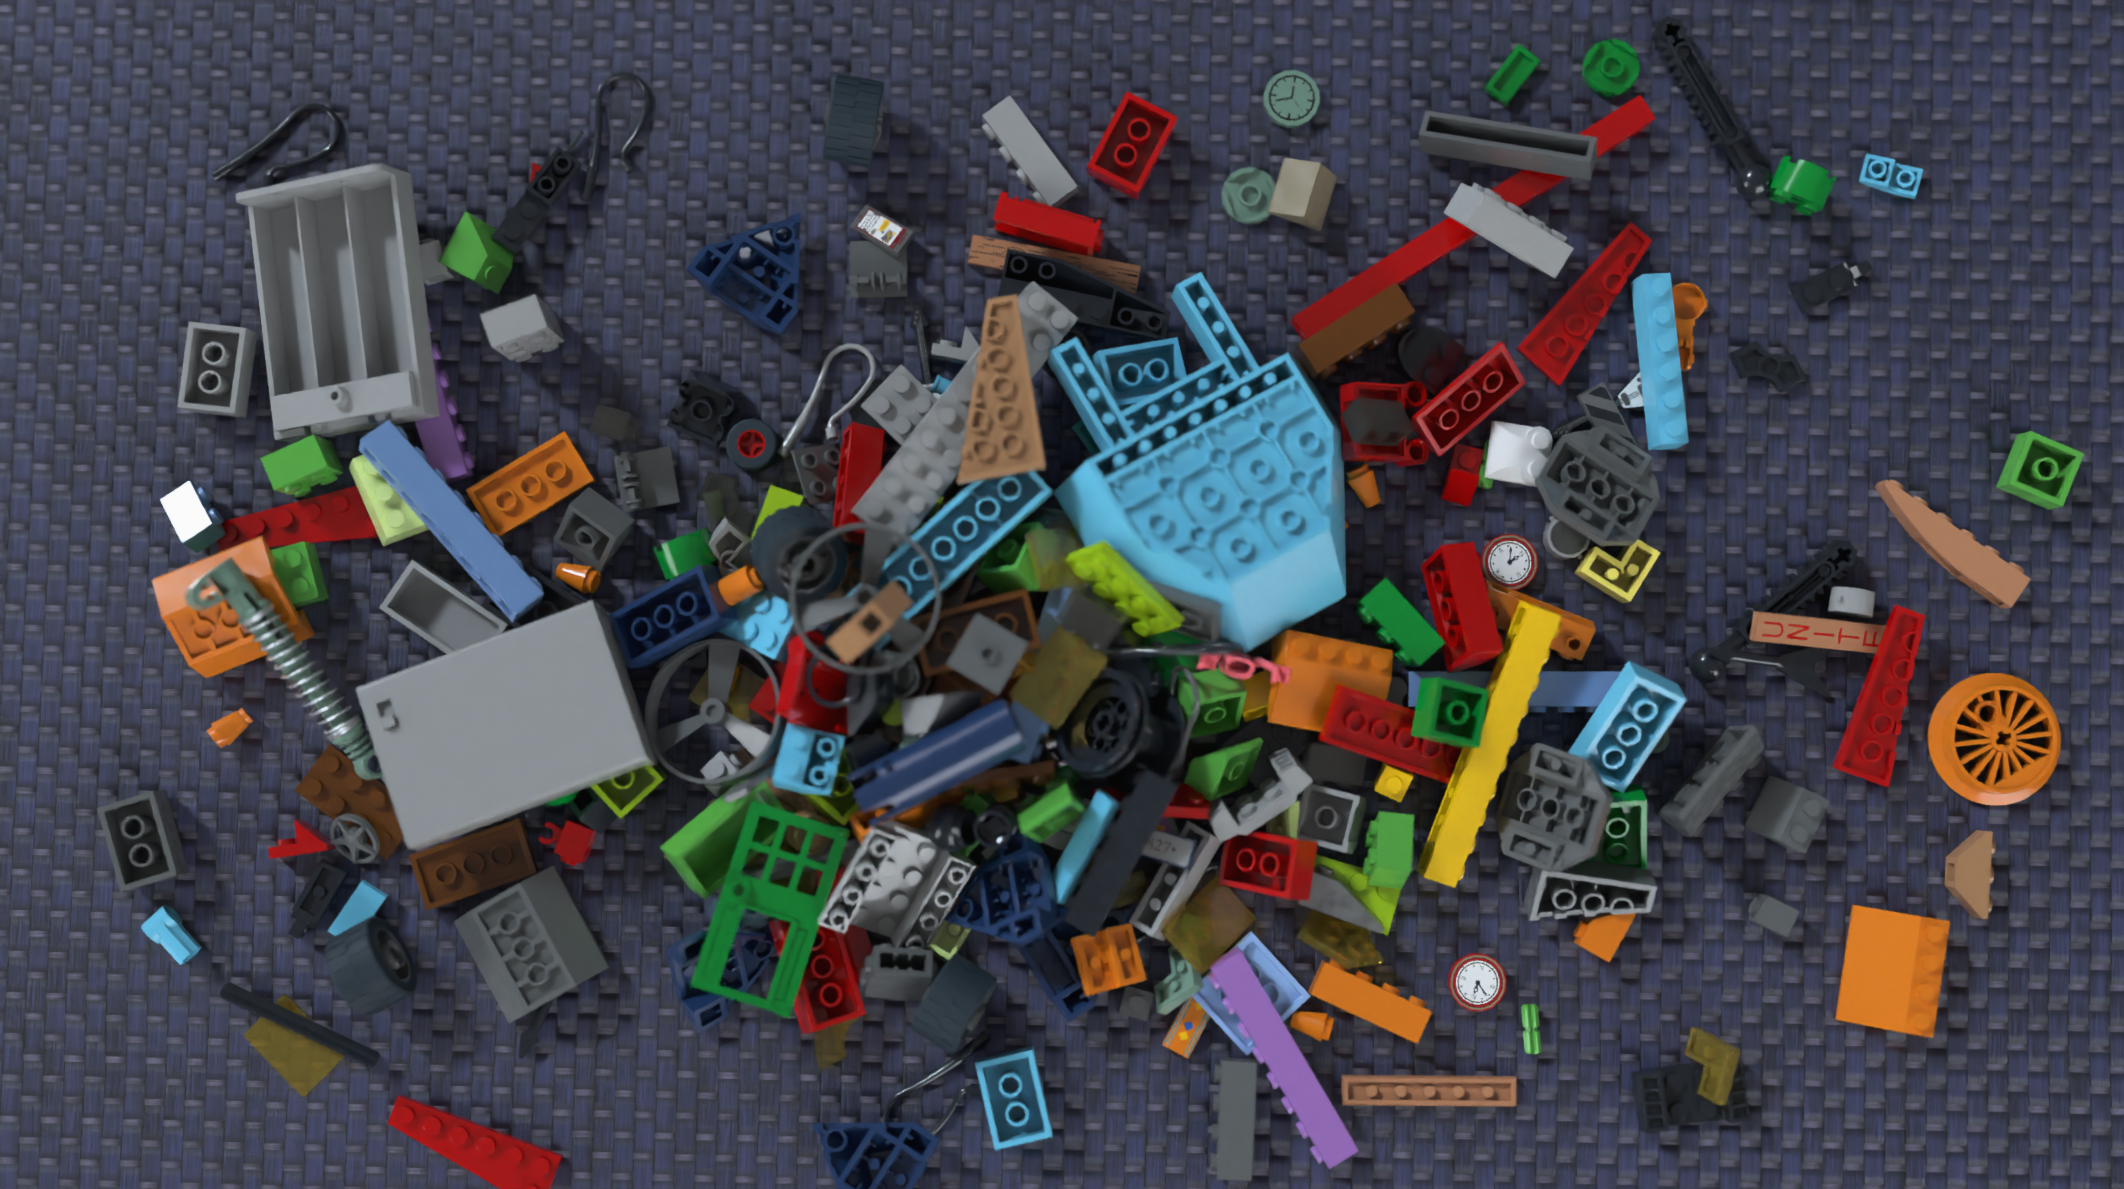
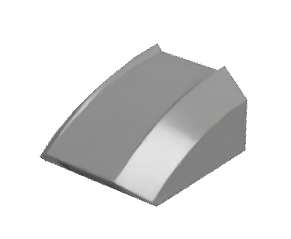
(1330, 817)

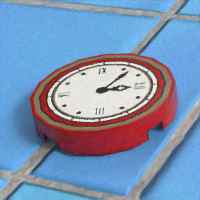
(1509, 561)
(1477, 982)

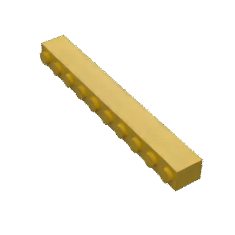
(1478, 768)

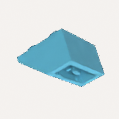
(807, 760)

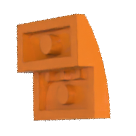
(1108, 959)

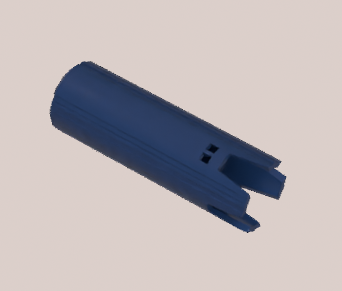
(941, 760)

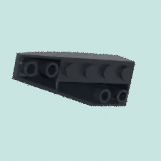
(1087, 296)

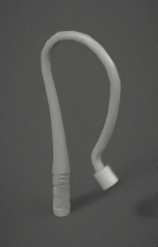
(831, 431)

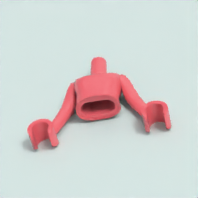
(1243, 665)

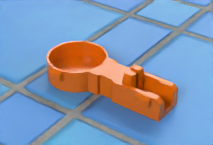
(1688, 305)

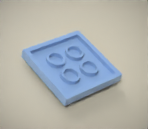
(1277, 982)

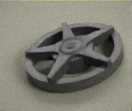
(354, 838)

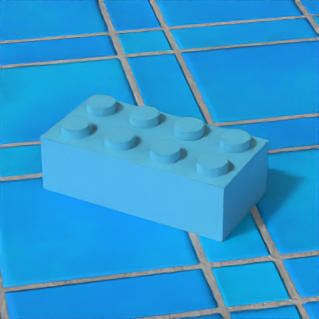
(1628, 724)

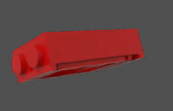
(1048, 225)

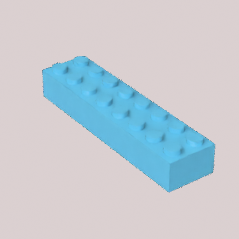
(960, 538)

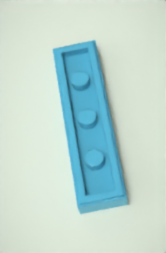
(1083, 844)

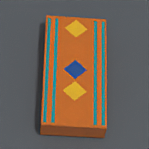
(1186, 1028)

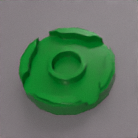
(1611, 67)

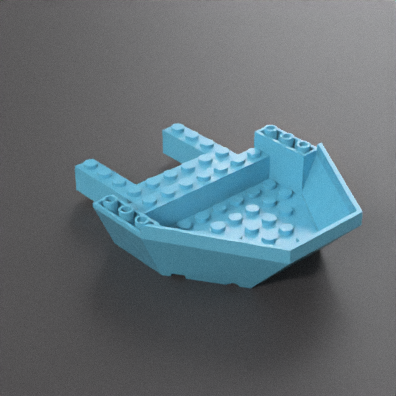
(1216, 479)

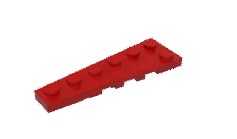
(1570, 324)
(314, 520)
(1876, 719)
(478, 1148)

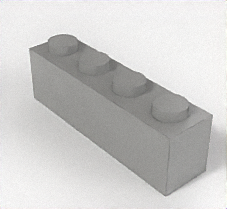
(1029, 153)
(1174, 885)

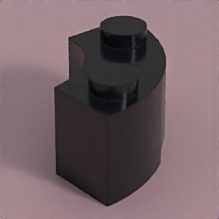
(864, 752)

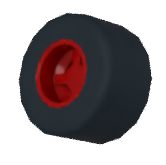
(746, 438)

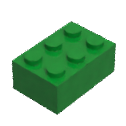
(1398, 624)

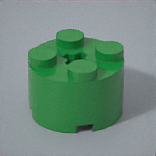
(1801, 185)
(685, 553)

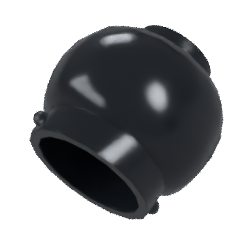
(951, 827)

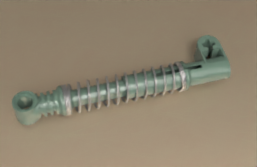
(290, 658)

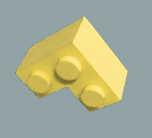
(1618, 576)

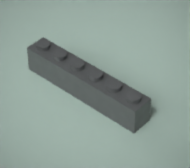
(1508, 145)

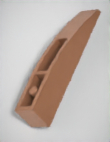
(1955, 548)

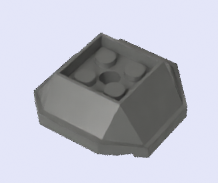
(1612, 468)
(1528, 804)

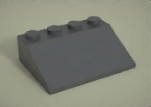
(1712, 779)

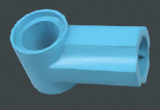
(166, 929)

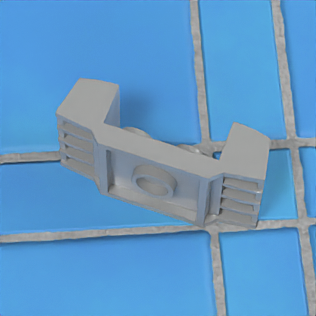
(1263, 804)

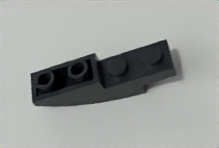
(537, 201)

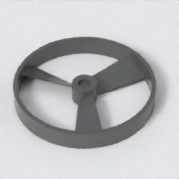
(876, 550)
(715, 710)

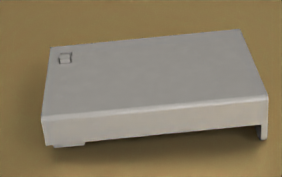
(342, 302)
(505, 725)

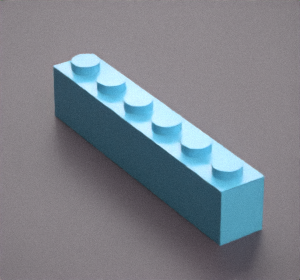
(1659, 361)

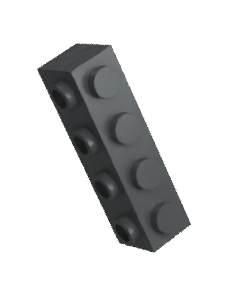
(1234, 1119)

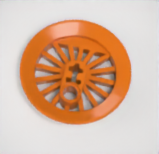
(2011, 786)

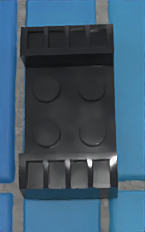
(1671, 1098)

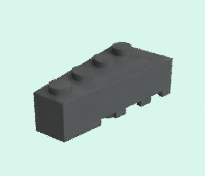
(1589, 890)

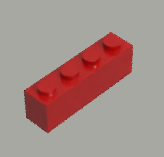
(858, 468)

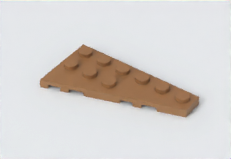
(1002, 414)

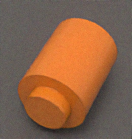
(740, 585)

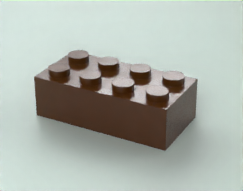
(1355, 331)
(1008, 611)

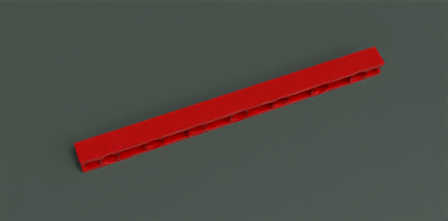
(1451, 234)

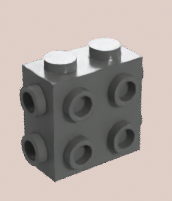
(898, 972)

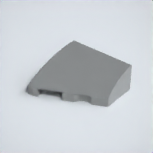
(730, 547)

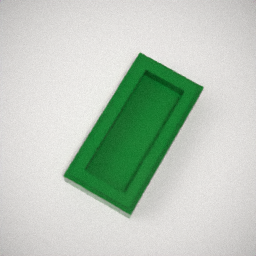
(1511, 75)

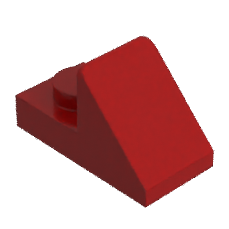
(1462, 475)
(308, 841)

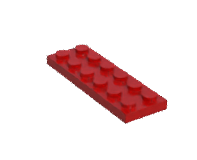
(1384, 733)

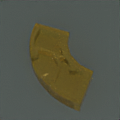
(831, 1043)

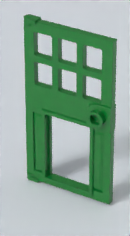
(773, 900)

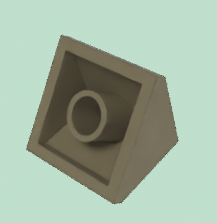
(1303, 192)

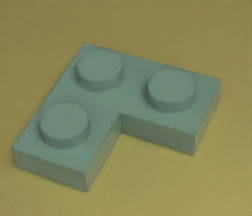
(1177, 986)

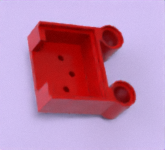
(1406, 452)
(827, 681)

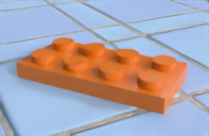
(530, 485)

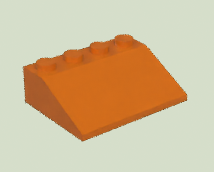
(1316, 669)
(1892, 970)

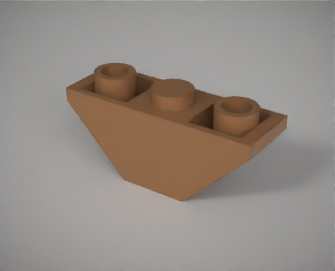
(870, 622)
(1970, 873)

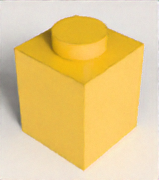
(1392, 781)

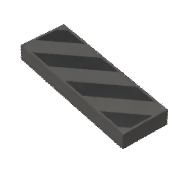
(1603, 411)

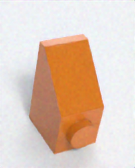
(1602, 933)

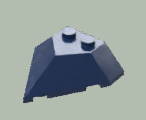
(755, 273)
(1009, 893)
(1055, 964)
(743, 966)
(876, 1153)

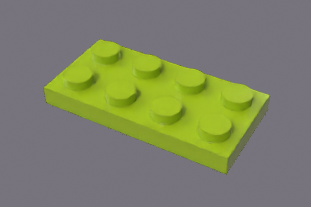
(1124, 589)

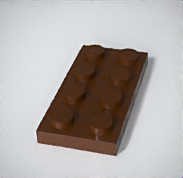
(339, 791)
(473, 864)

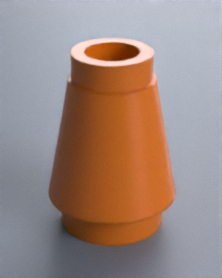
(1364, 484)
(580, 577)
(229, 727)
(1313, 1024)

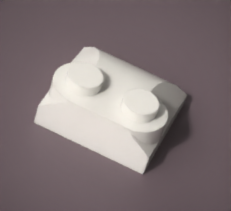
(1517, 452)

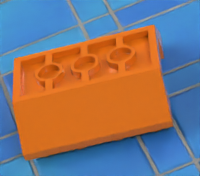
(213, 637)

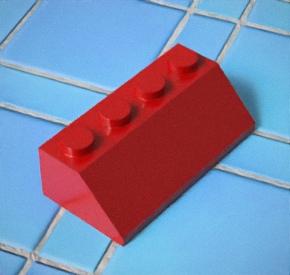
(1468, 400)
(1461, 606)
(828, 984)

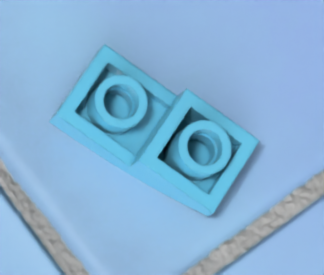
(1890, 177)
(360, 906)

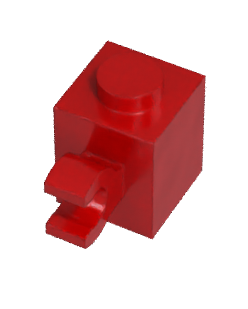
(573, 841)

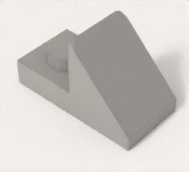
(950, 352)

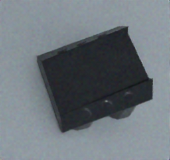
(704, 407)

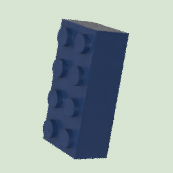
(672, 617)

